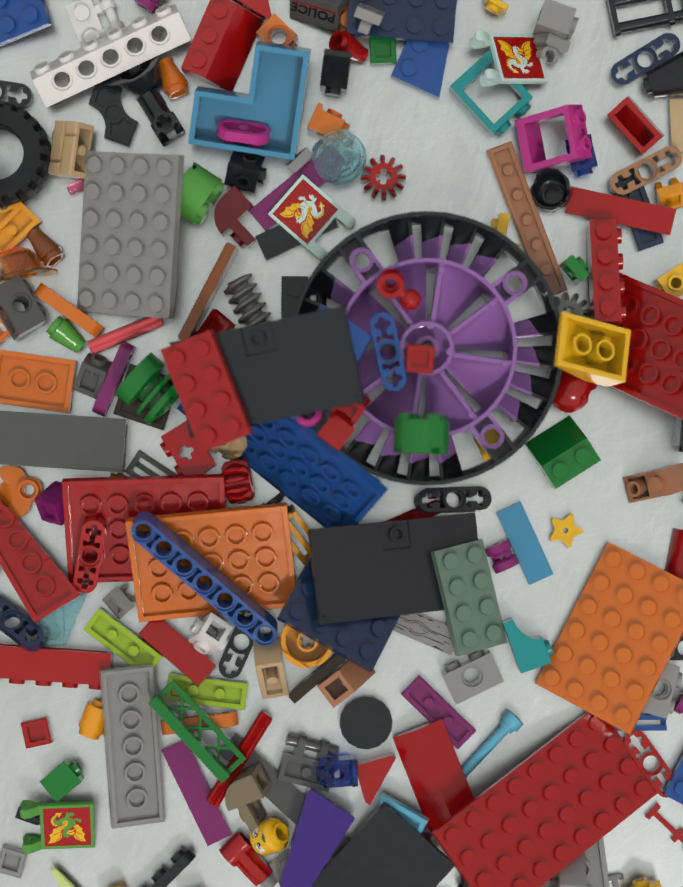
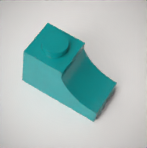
(527, 650)

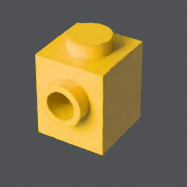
(671, 281)

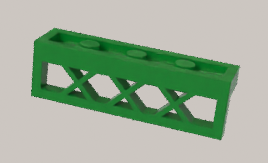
(193, 741)

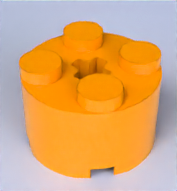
(301, 655)

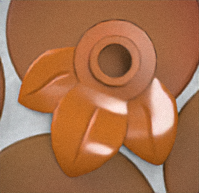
(13, 489)

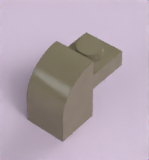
(245, 795)

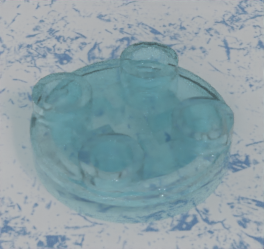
(339, 157)

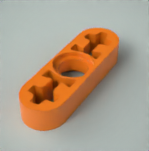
(68, 310)
(221, 719)

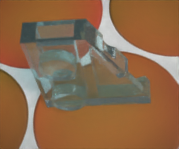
(59, 624)

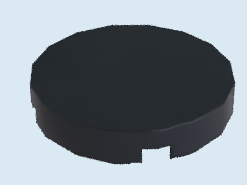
(365, 722)

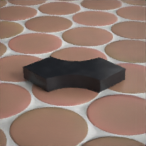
(119, 126)

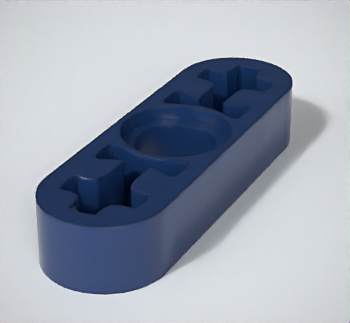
(657, 43)
(17, 633)

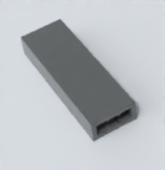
(63, 441)

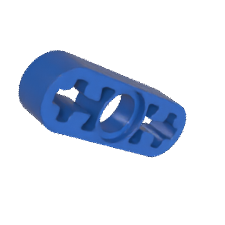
(377, 346)

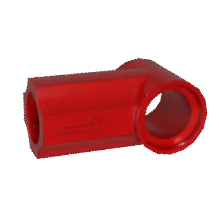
(240, 853)

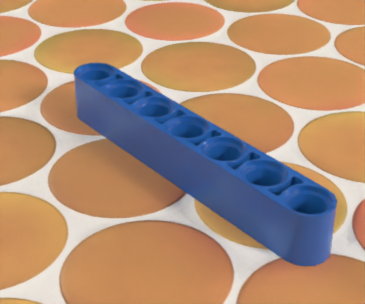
(201, 567)

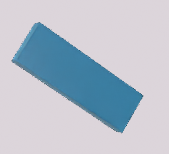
(524, 543)

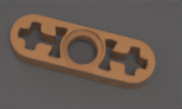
(660, 155)

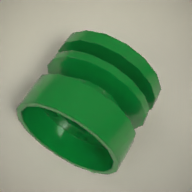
(148, 387)

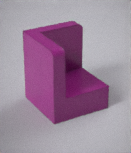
(51, 504)

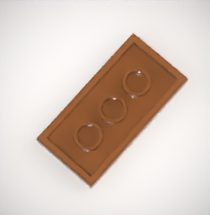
(209, 291)

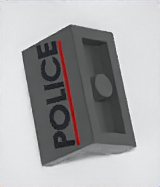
(318, 12)

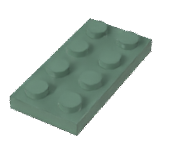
(468, 597)

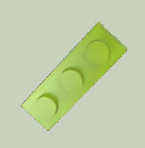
(121, 640)
(211, 692)

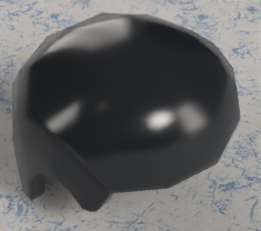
(551, 189)

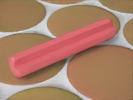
(124, 333)

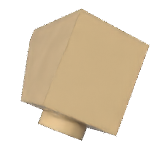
(271, 670)

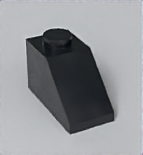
(335, 72)

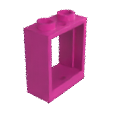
(531, 139)

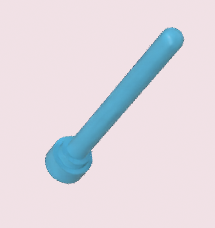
(508, 724)

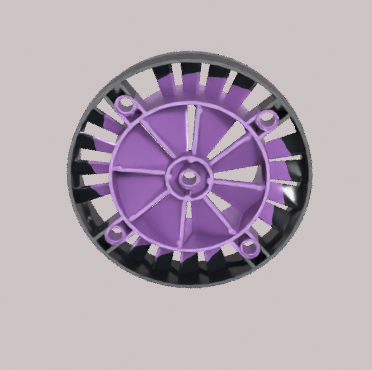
(485, 329)

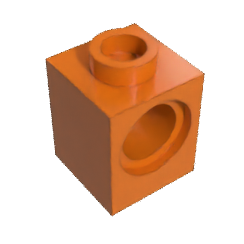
(274, 25)

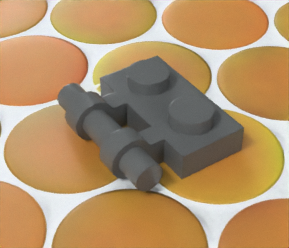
(302, 770)

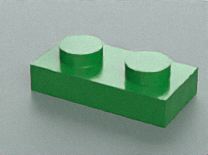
(575, 269)

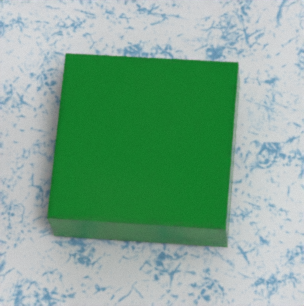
(382, 51)

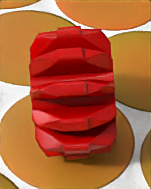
(390, 183)
(238, 481)

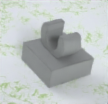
(368, 16)
(552, 44)
(118, 602)

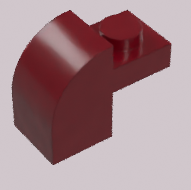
(229, 212)

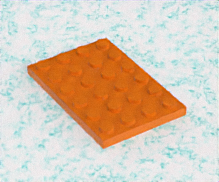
(242, 542)
(617, 639)

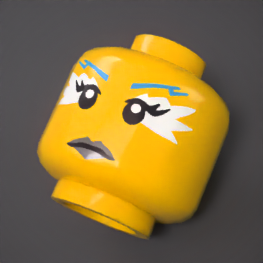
(269, 837)

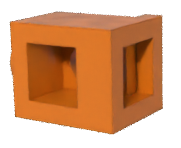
(326, 122)

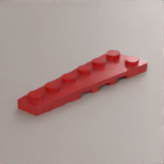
(31, 570)

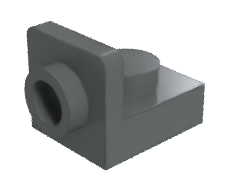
(92, 374)

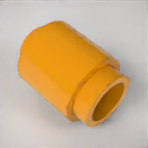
(92, 720)

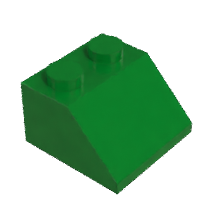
(562, 452)

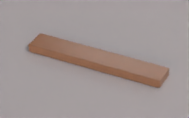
(525, 214)

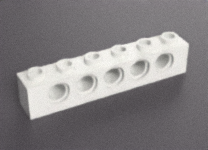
(103, 68)

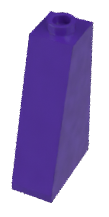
(314, 839)

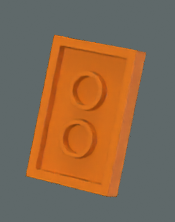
(36, 381)

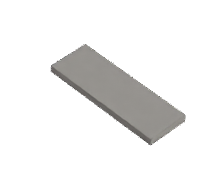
(131, 746)

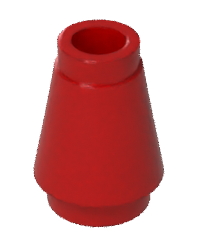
(346, 42)

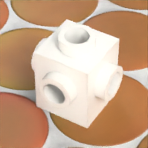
(209, 634)

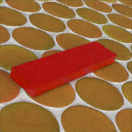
(624, 210)

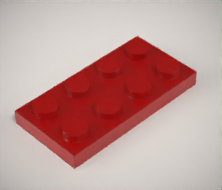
(206, 391)

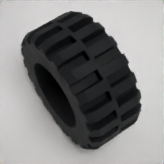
(35, 158)

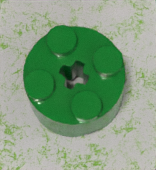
(421, 435)

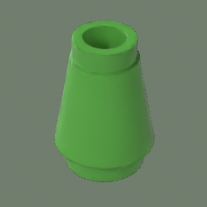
(65, 334)

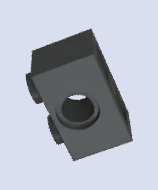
(20, 322)

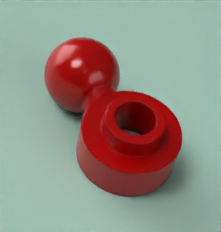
(408, 298)

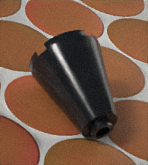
(666, 78)

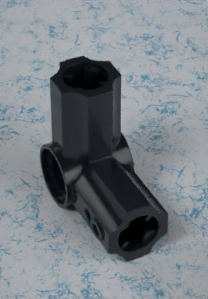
(162, 119)

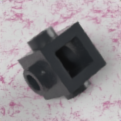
(245, 171)

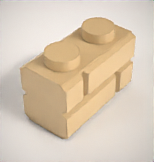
(69, 149)

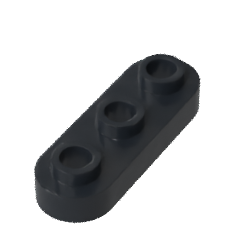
(180, 860)

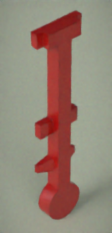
(653, 812)

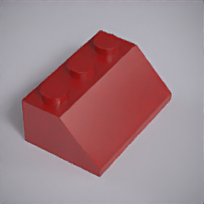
(221, 44)

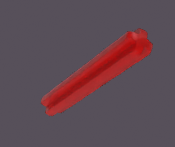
(246, 747)

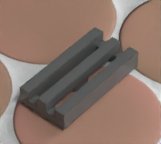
(135, 462)

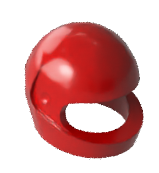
(572, 393)

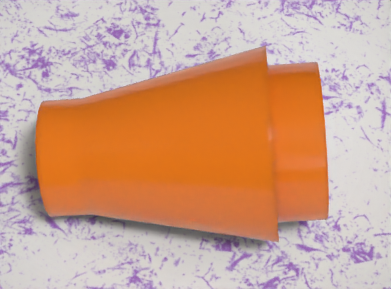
(173, 81)

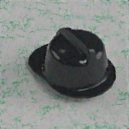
(139, 78)

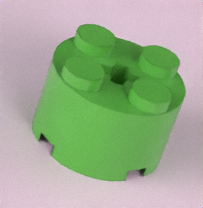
(198, 191)

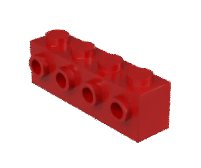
(603, 271)

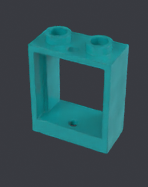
(469, 77)

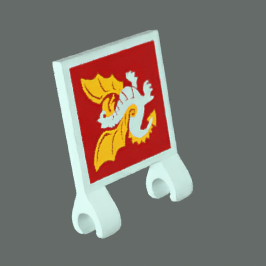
(513, 59)
(307, 213)

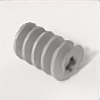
(246, 301)

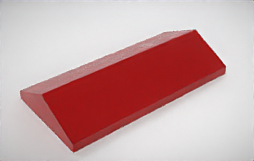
(433, 771)

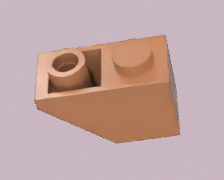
(654, 483)
(343, 682)

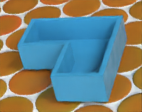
(273, 99)

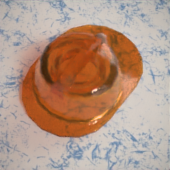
(22, 262)

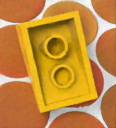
(592, 349)

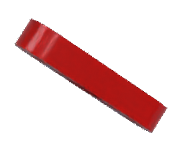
(100, 538)
(645, 742)

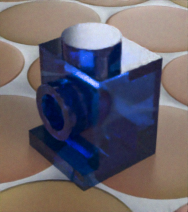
(584, 167)
(329, 765)

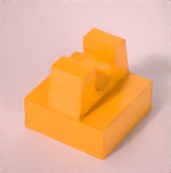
(671, 195)

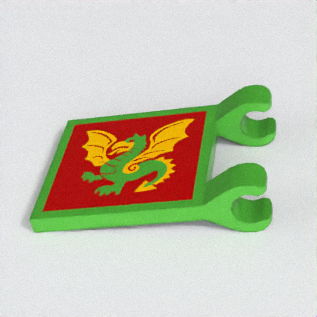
(61, 825)

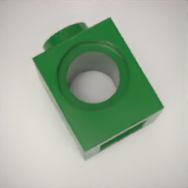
(63, 779)

